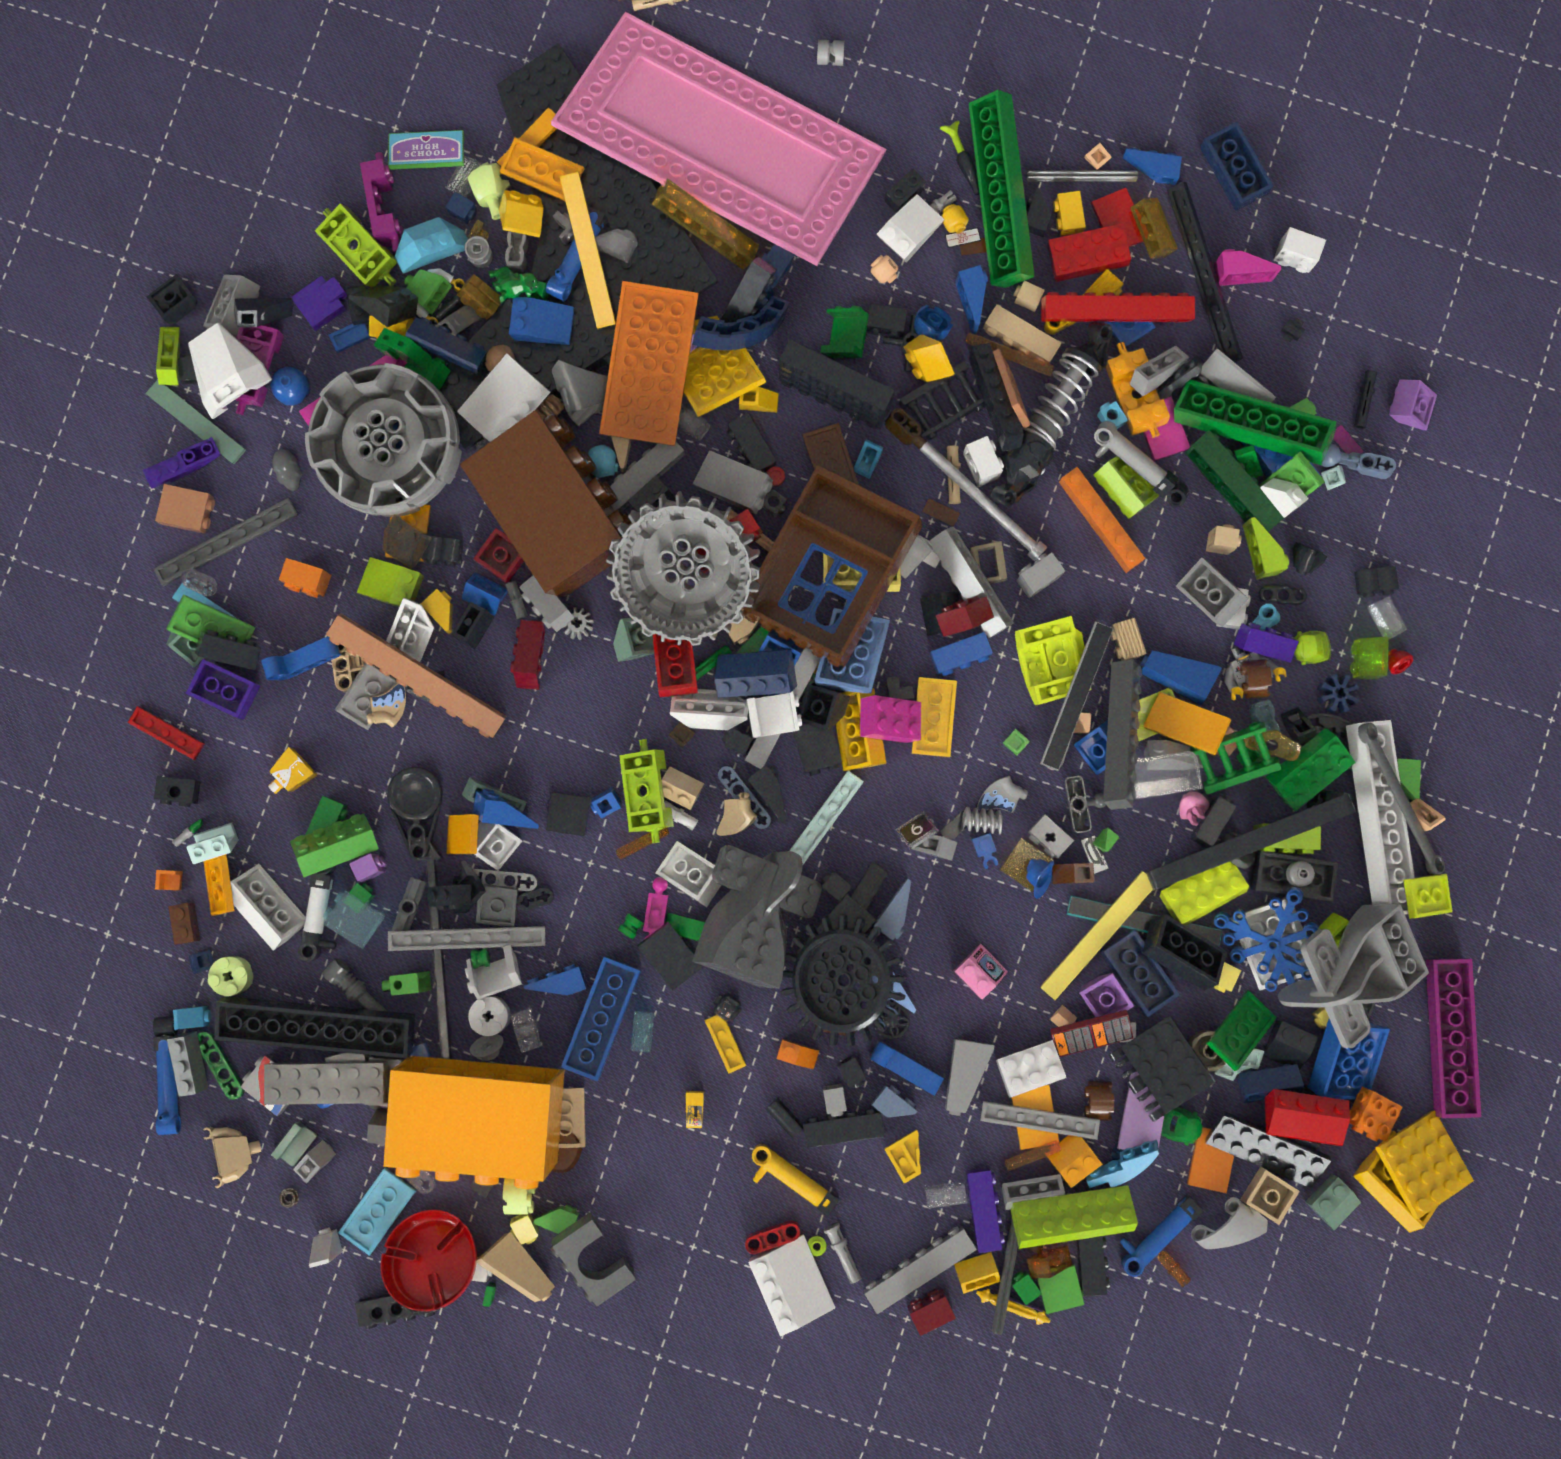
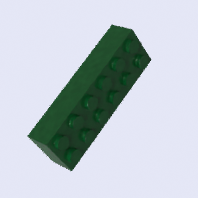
(1232, 481)

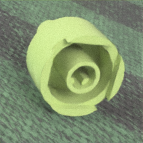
(240, 971)
(518, 1200)

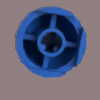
(932, 323)
(289, 385)

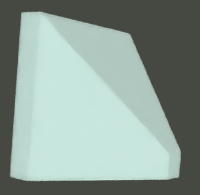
(1334, 477)

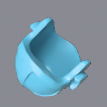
(604, 459)

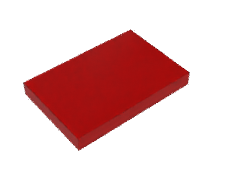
(1115, 210)

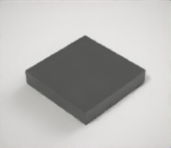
(498, 906)

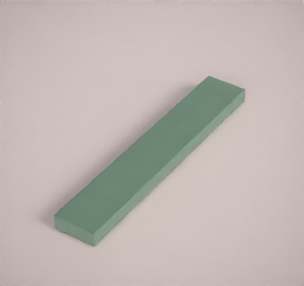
(195, 421)

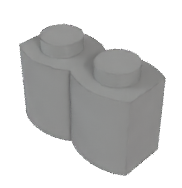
(516, 251)

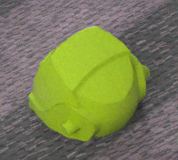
(1312, 647)

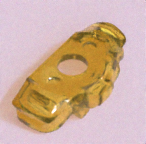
(1286, 748)

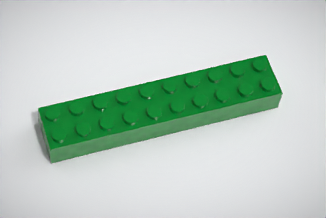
(1001, 189)

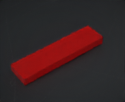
(166, 733)

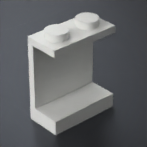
(774, 714)
(496, 978)

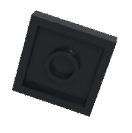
(568, 814)

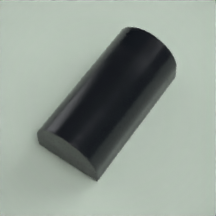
(784, 1117)

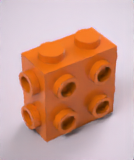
(1373, 1115)

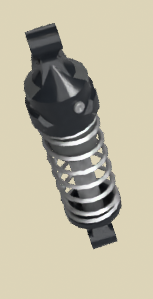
(1038, 443)

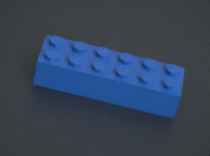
(601, 1018)

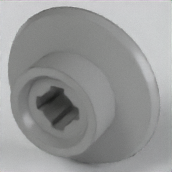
(487, 1047)

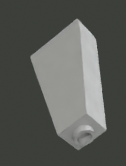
(966, 1070)

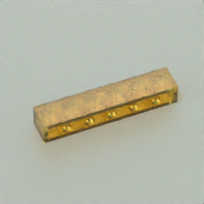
(705, 224)

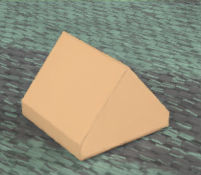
(1063, 1017)

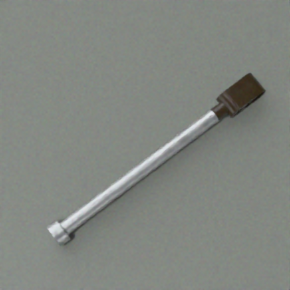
(909, 432)

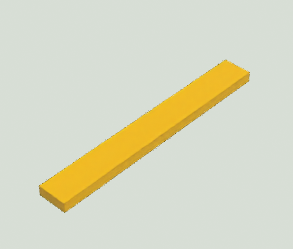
(587, 250)

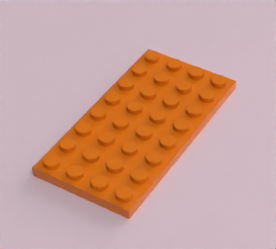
(648, 363)

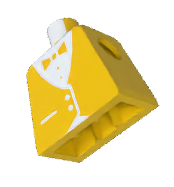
(290, 772)

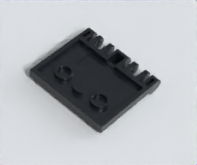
(1165, 1066)

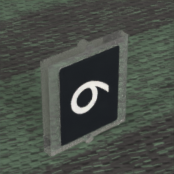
(917, 830)

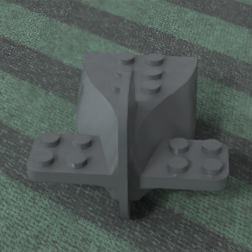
(747, 926)

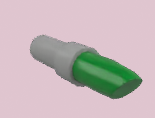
(188, 832)

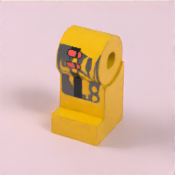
(694, 1109)

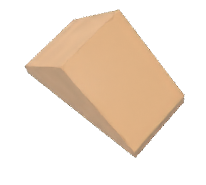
(1426, 814)

